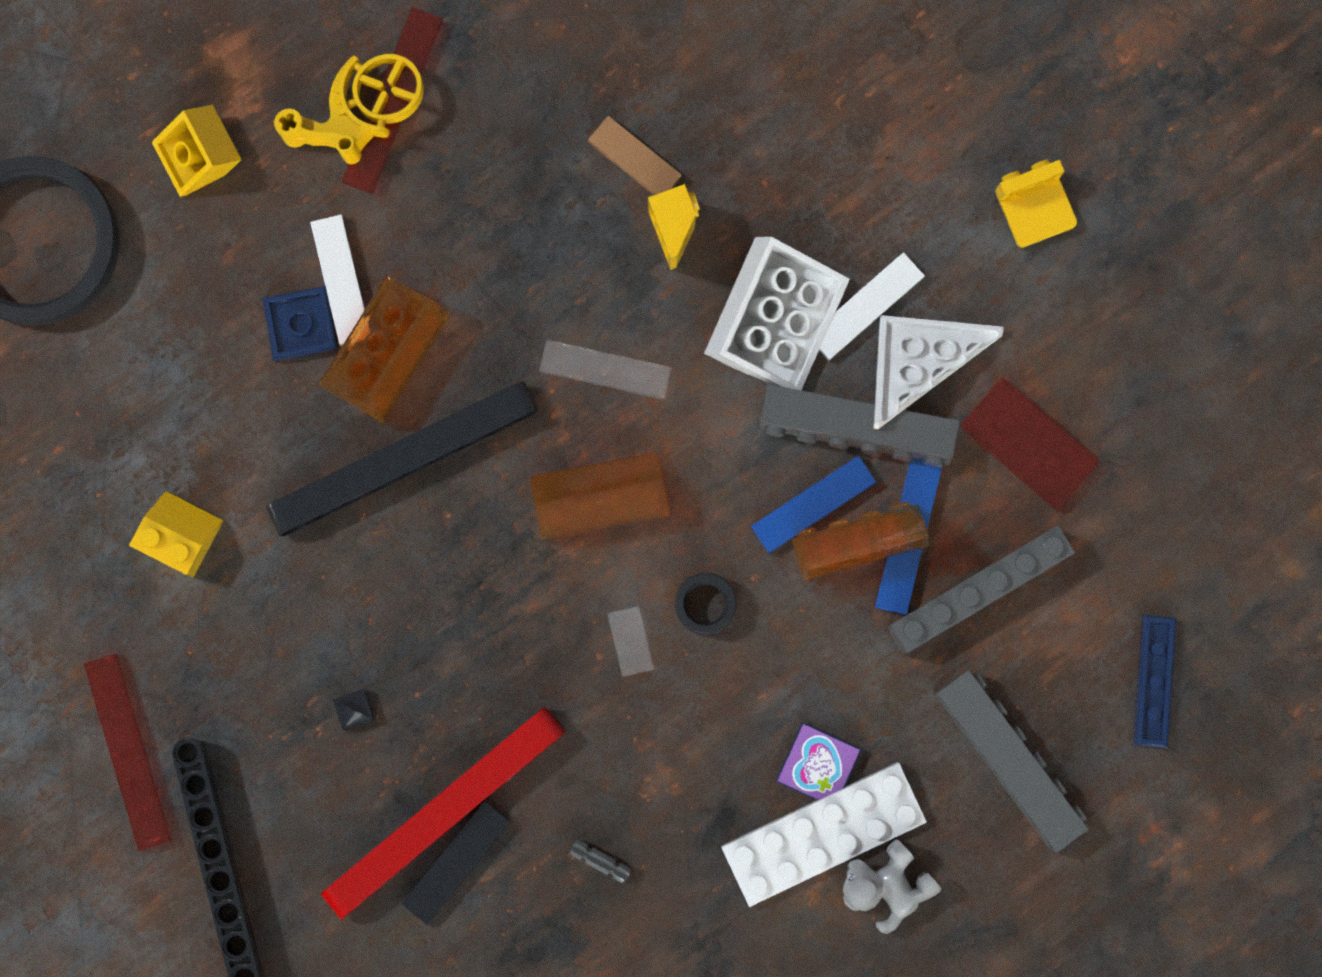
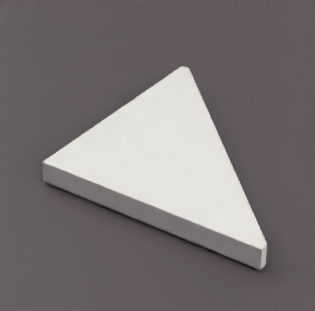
(919, 356)

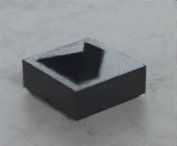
(353, 709)

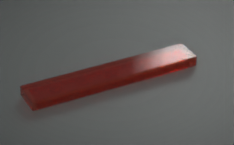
(414, 45)
(127, 752)

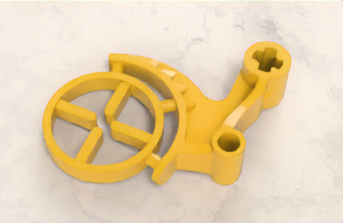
(343, 127)

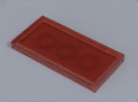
(1029, 444)

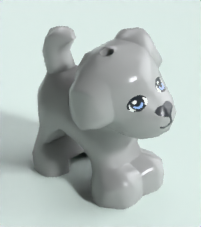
(866, 887)

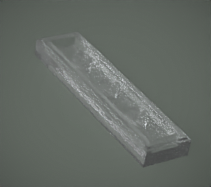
(605, 369)

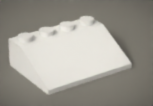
(773, 312)

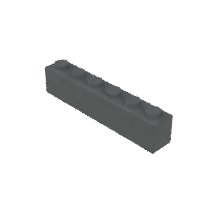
(852, 423)
(981, 590)
(1011, 761)

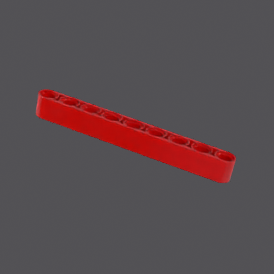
(443, 813)

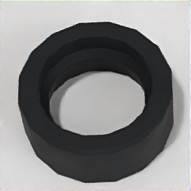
(705, 579)

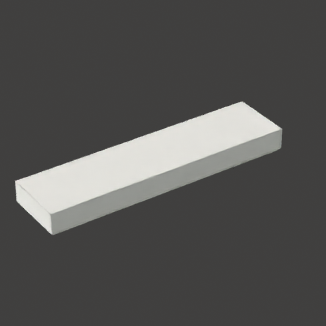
(338, 274)
(868, 305)

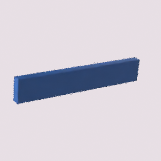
(901, 569)

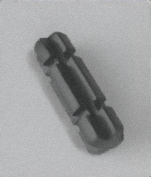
(600, 861)

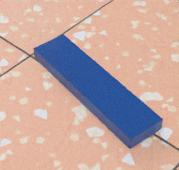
(813, 504)

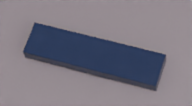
(1154, 681)

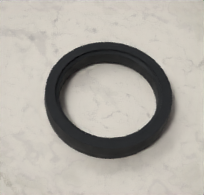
(106, 248)

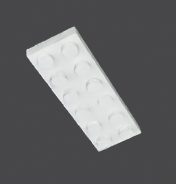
(823, 834)

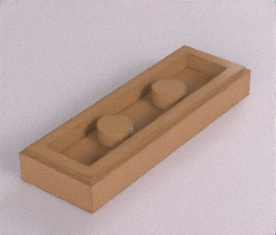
(634, 157)

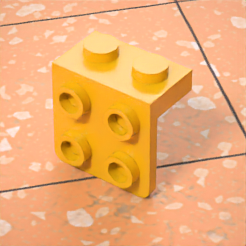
(1036, 203)

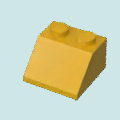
(196, 149)
(674, 220)
(176, 533)

